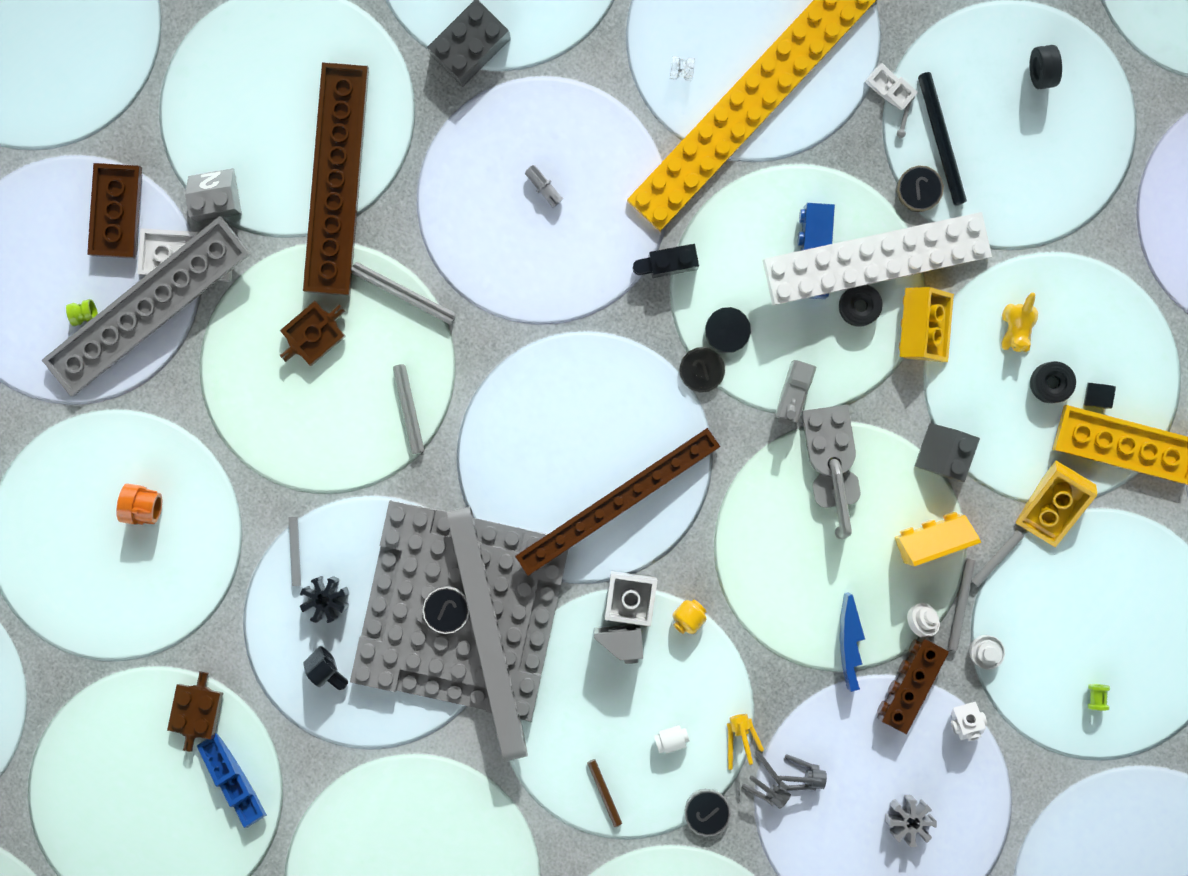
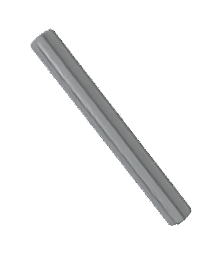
(403, 293)

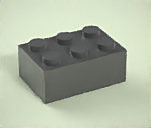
(469, 42)

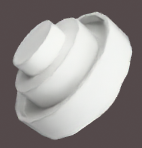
(923, 620)
(987, 652)

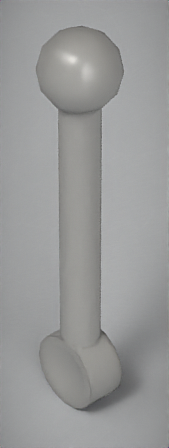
(901, 132)

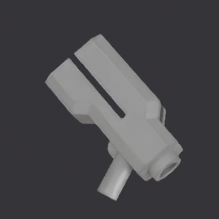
(794, 392)

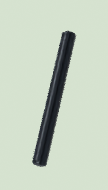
(942, 138)

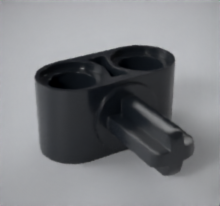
(322, 668)

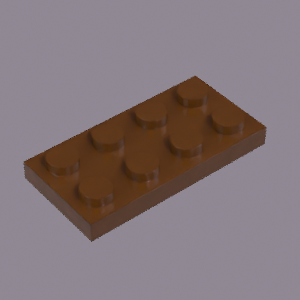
(114, 210)

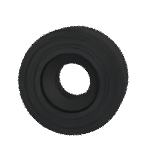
(1045, 66)
(854, 317)
(1066, 380)

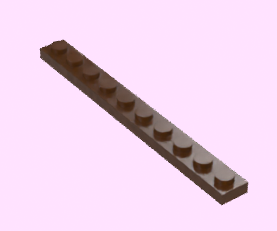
(617, 502)

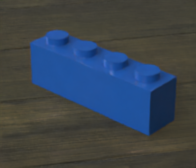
(817, 228)

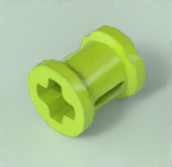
(1098, 697)

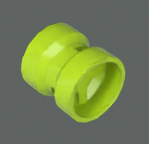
(81, 312)

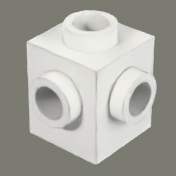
(968, 721)

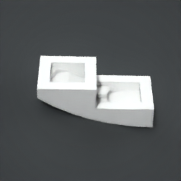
(891, 88)

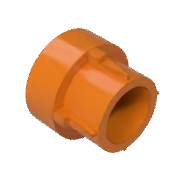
(138, 505)

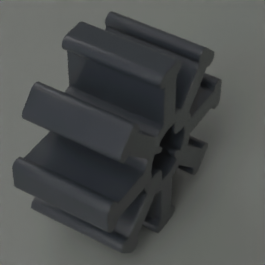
(322, 606)

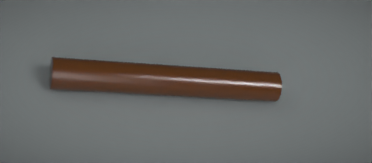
(604, 792)

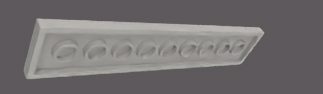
(146, 306)

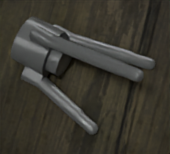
(813, 779)
(775, 794)

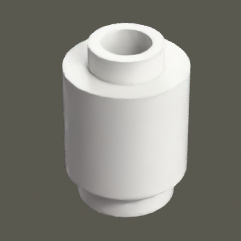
(671, 739)

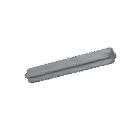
(408, 409)

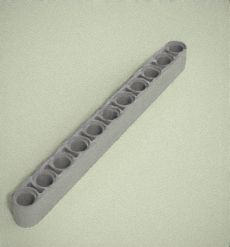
(487, 634)

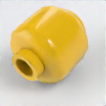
(689, 617)

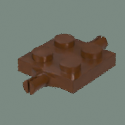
(312, 333)
(195, 711)

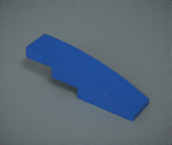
(850, 634)
(232, 780)

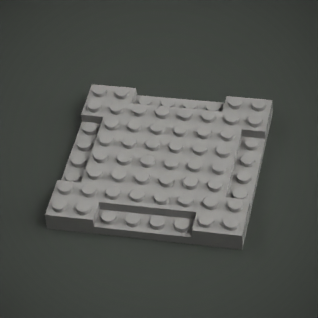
(409, 656)

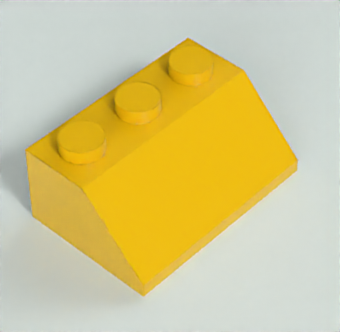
(926, 324)
(936, 539)

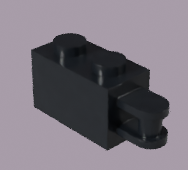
(668, 261)

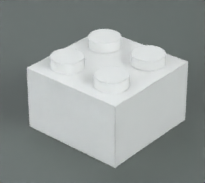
(630, 598)

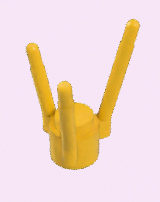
(741, 725)

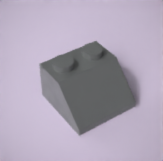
(947, 452)

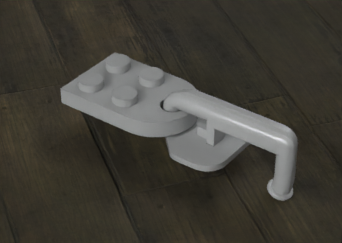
(828, 437)

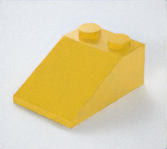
(1057, 503)

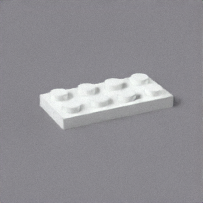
(158, 245)

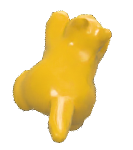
(1020, 321)

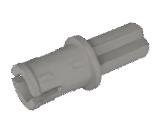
(543, 185)

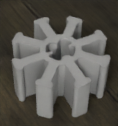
(917, 813)

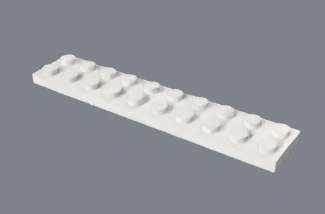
(876, 258)

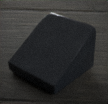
(1099, 395)

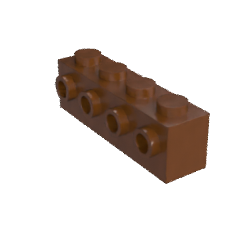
(912, 684)

